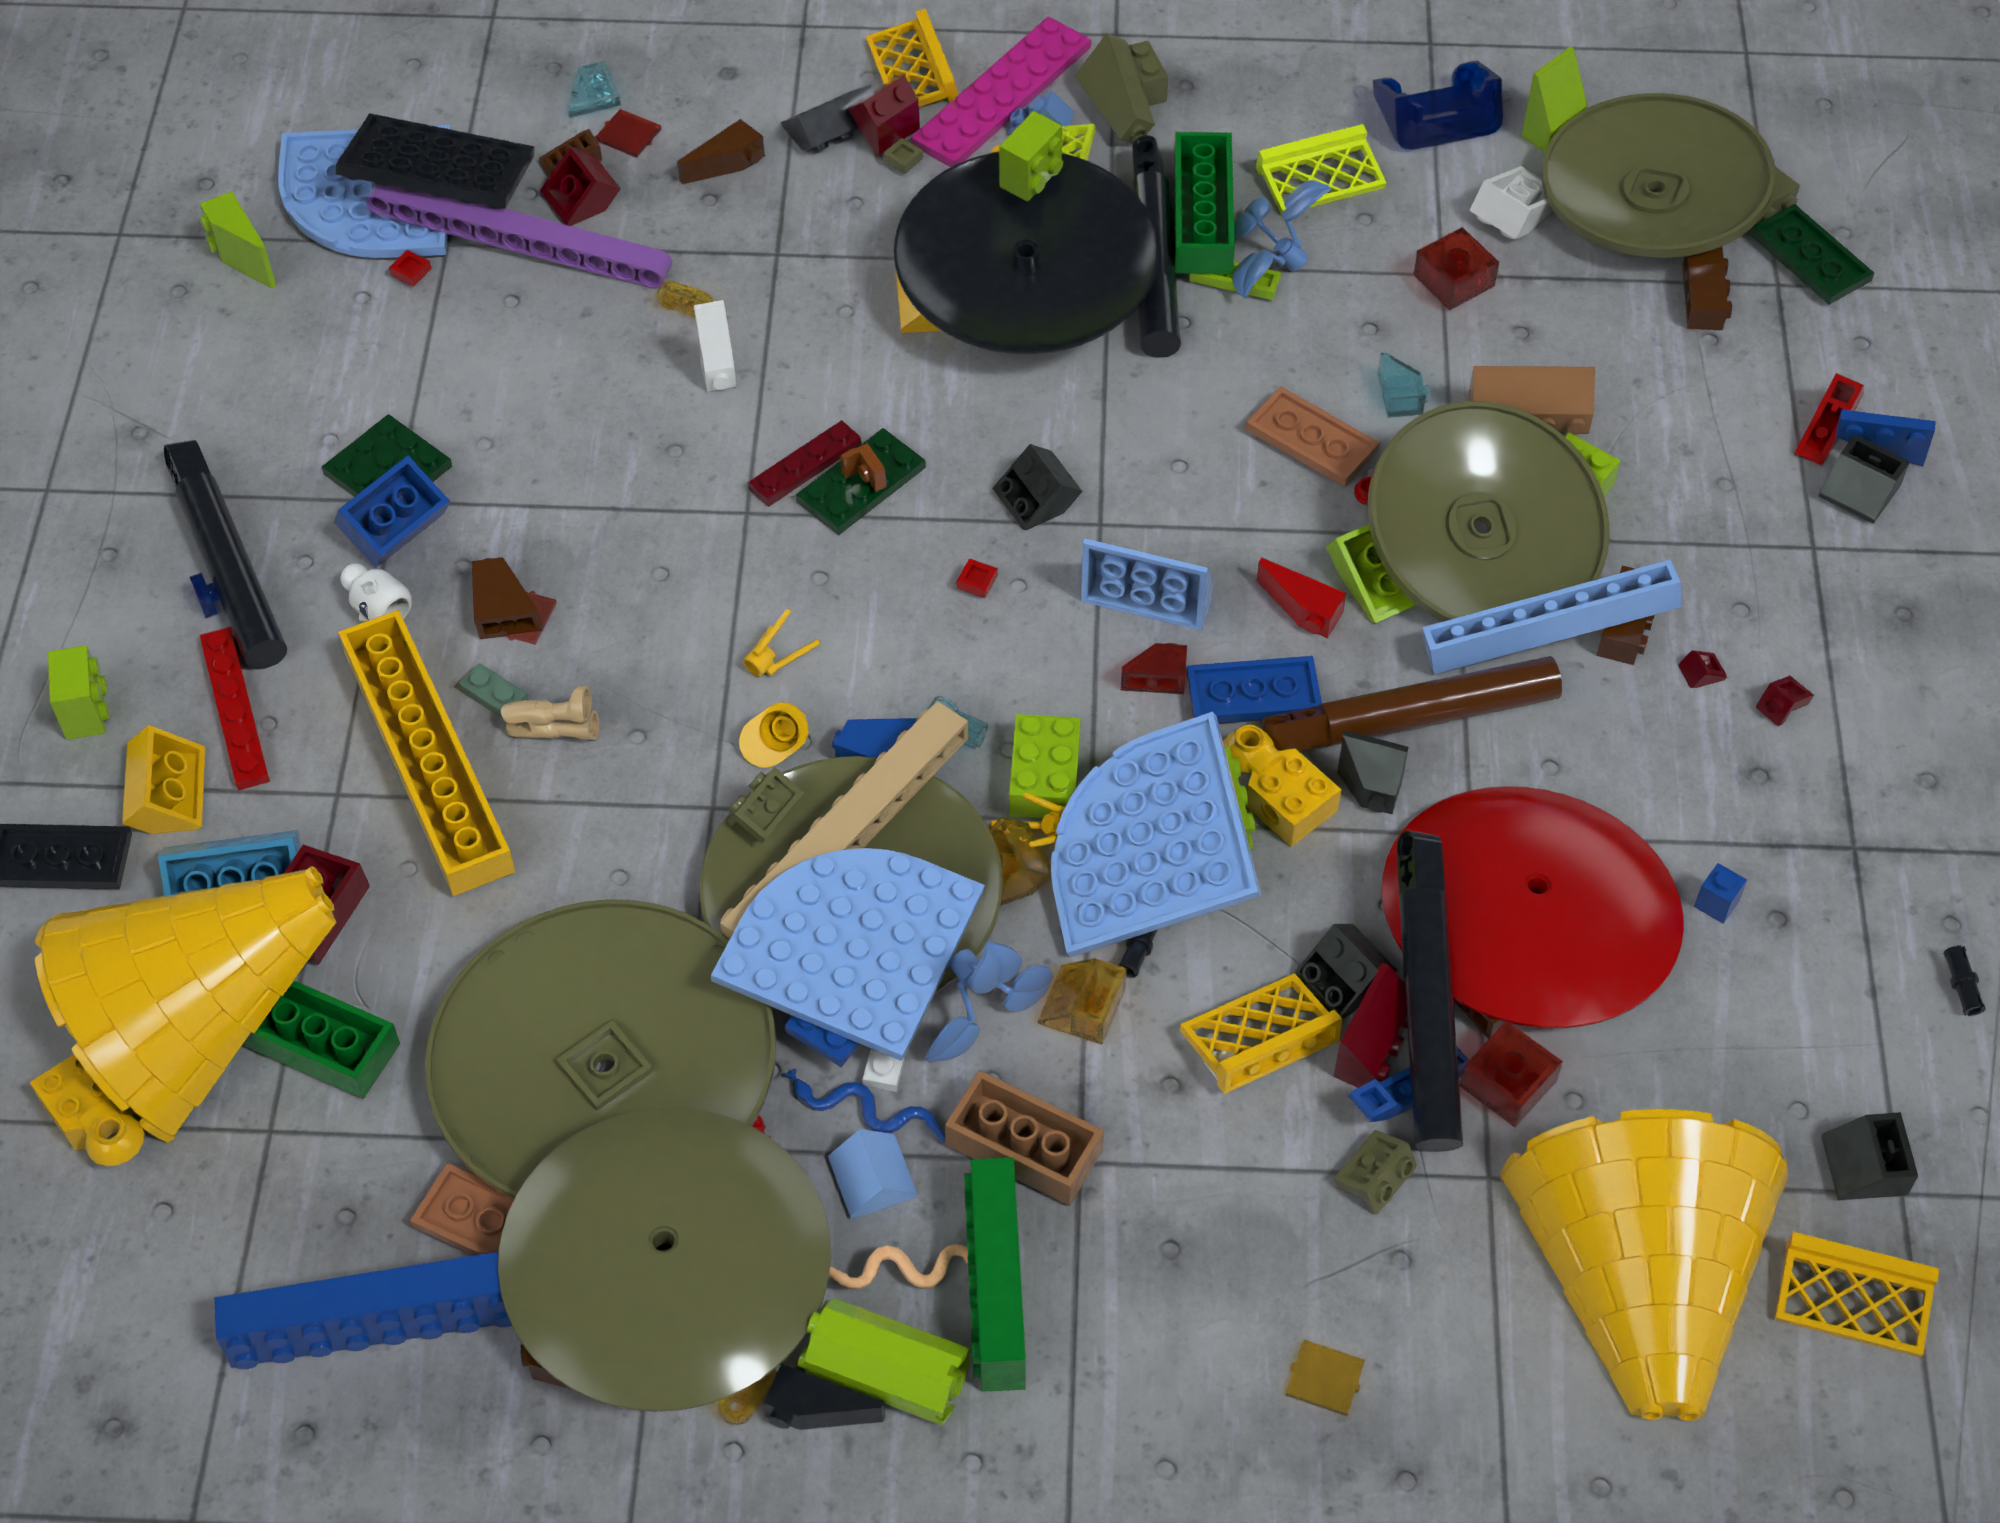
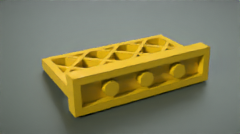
(931, 51)
(1276, 1049)
(1865, 1264)

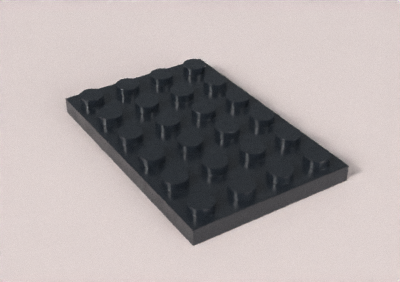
(435, 161)

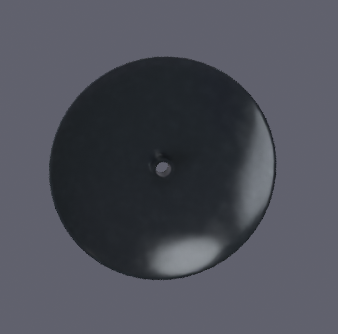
(1022, 270)

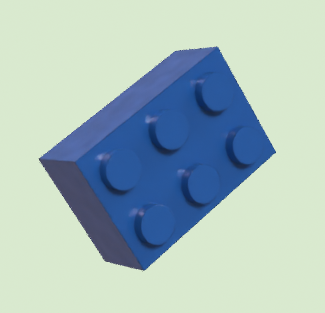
(391, 511)

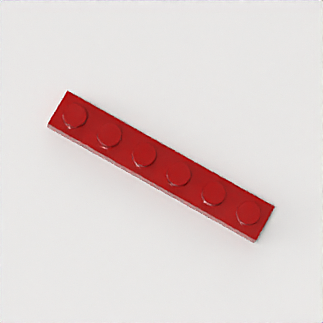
(234, 709)

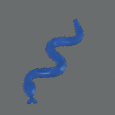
(804, 1093)

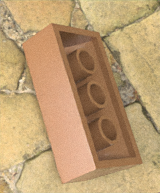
(1551, 393)

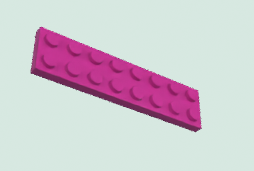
(999, 91)

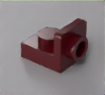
(1782, 698)

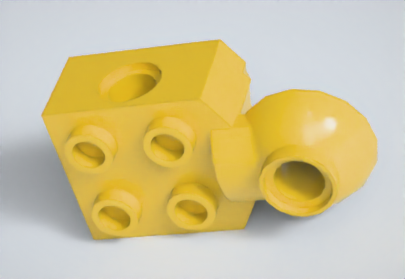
(1283, 785)
(88, 1114)

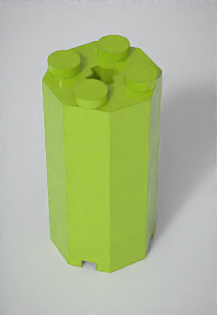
(885, 1360)

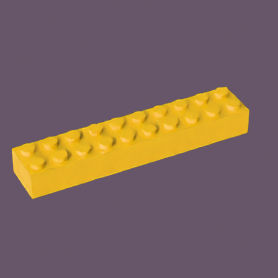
(427, 753)

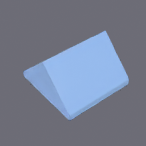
(871, 1172)

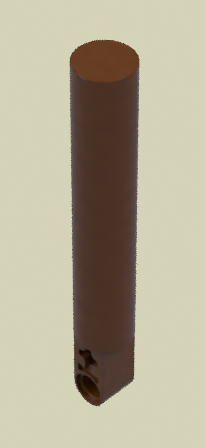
(1417, 705)

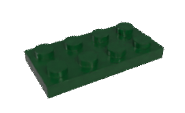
(1812, 254)
(843, 500)

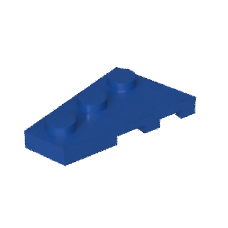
(1899, 435)

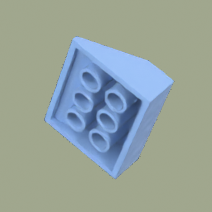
(1145, 584)

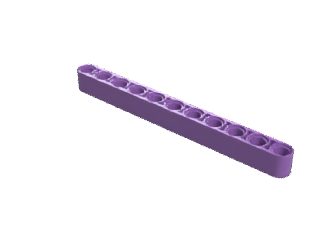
(524, 235)

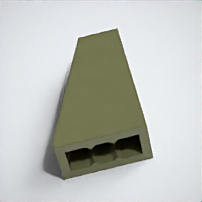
(1116, 89)

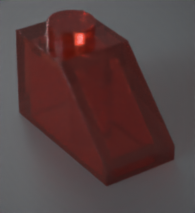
(1156, 670)

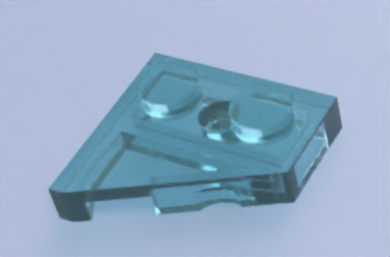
(593, 90)

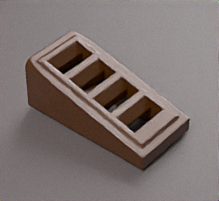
(583, 141)

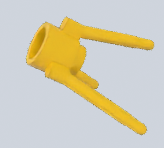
(761, 657)
(1049, 821)

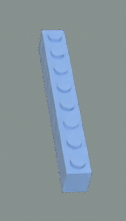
(1552, 617)

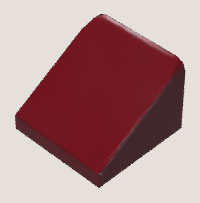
(1701, 669)

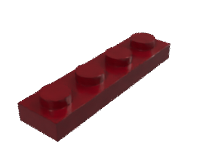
(804, 463)

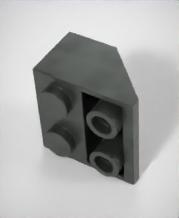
(1864, 479)
(1036, 487)
(1341, 968)
(1870, 1157)

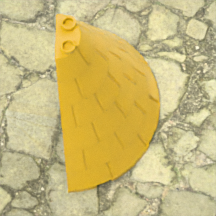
(177, 984)
(1653, 1240)

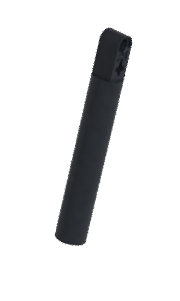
(1160, 307)
(225, 556)
(1428, 993)

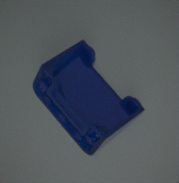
(1443, 115)

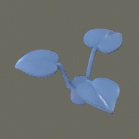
(1287, 250)
(995, 968)

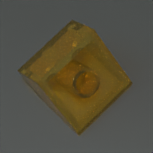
(1022, 867)

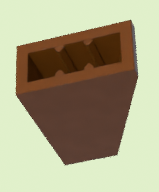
(501, 601)

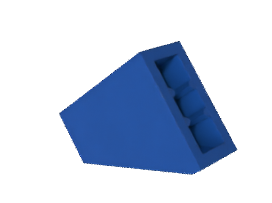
(869, 736)

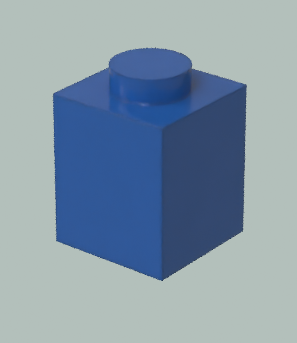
(1720, 893)

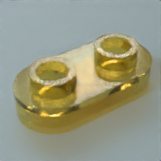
(681, 297)
(750, 1400)

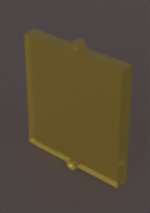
(1325, 1377)

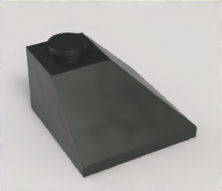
(1372, 770)

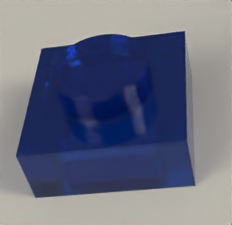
(205, 594)

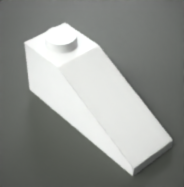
(715, 346)

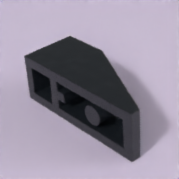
(813, 1402)

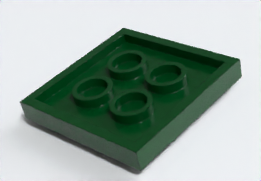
(381, 450)

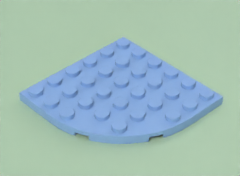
(335, 208)
(1151, 839)
(852, 943)

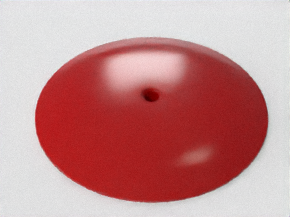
(1547, 907)

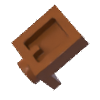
(866, 463)

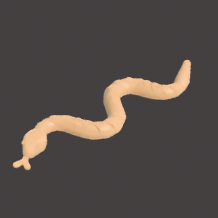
(904, 1264)

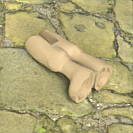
(553, 720)

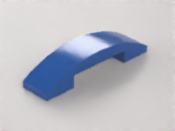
(1392, 1095)

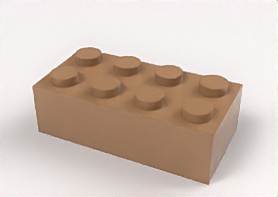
(1047, 1144)

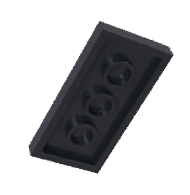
(63, 856)

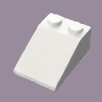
(1512, 202)

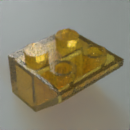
(1085, 999)

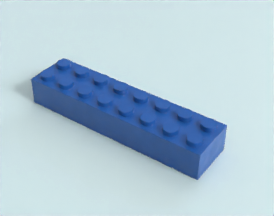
(360, 1311)

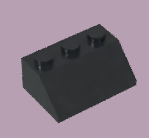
(825, 121)

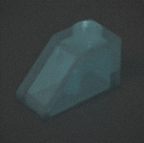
(1401, 387)

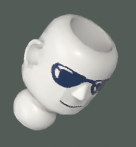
(374, 592)

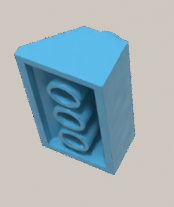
(226, 861)

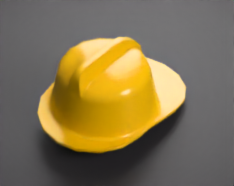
(773, 735)

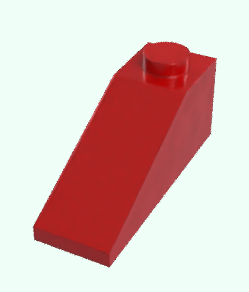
(1821, 432)
(1302, 598)

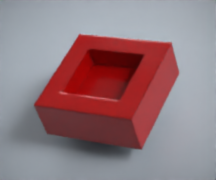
(410, 268)
(977, 578)

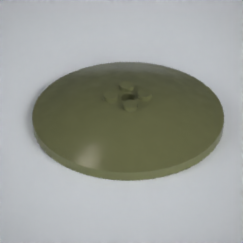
(1701, 156)
(1492, 468)

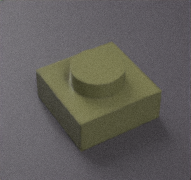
(903, 155)

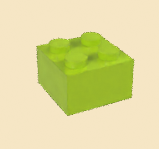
(1030, 156)
(78, 692)

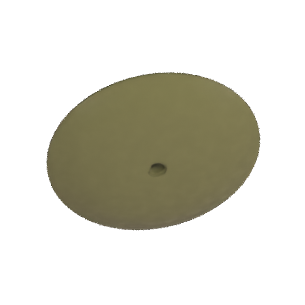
(932, 826)
(676, 1322)

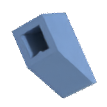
(1047, 105)

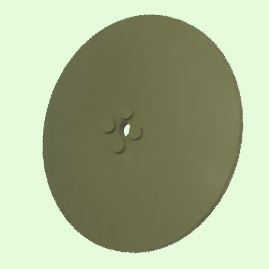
(580, 987)

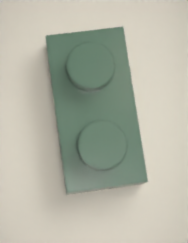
(490, 689)

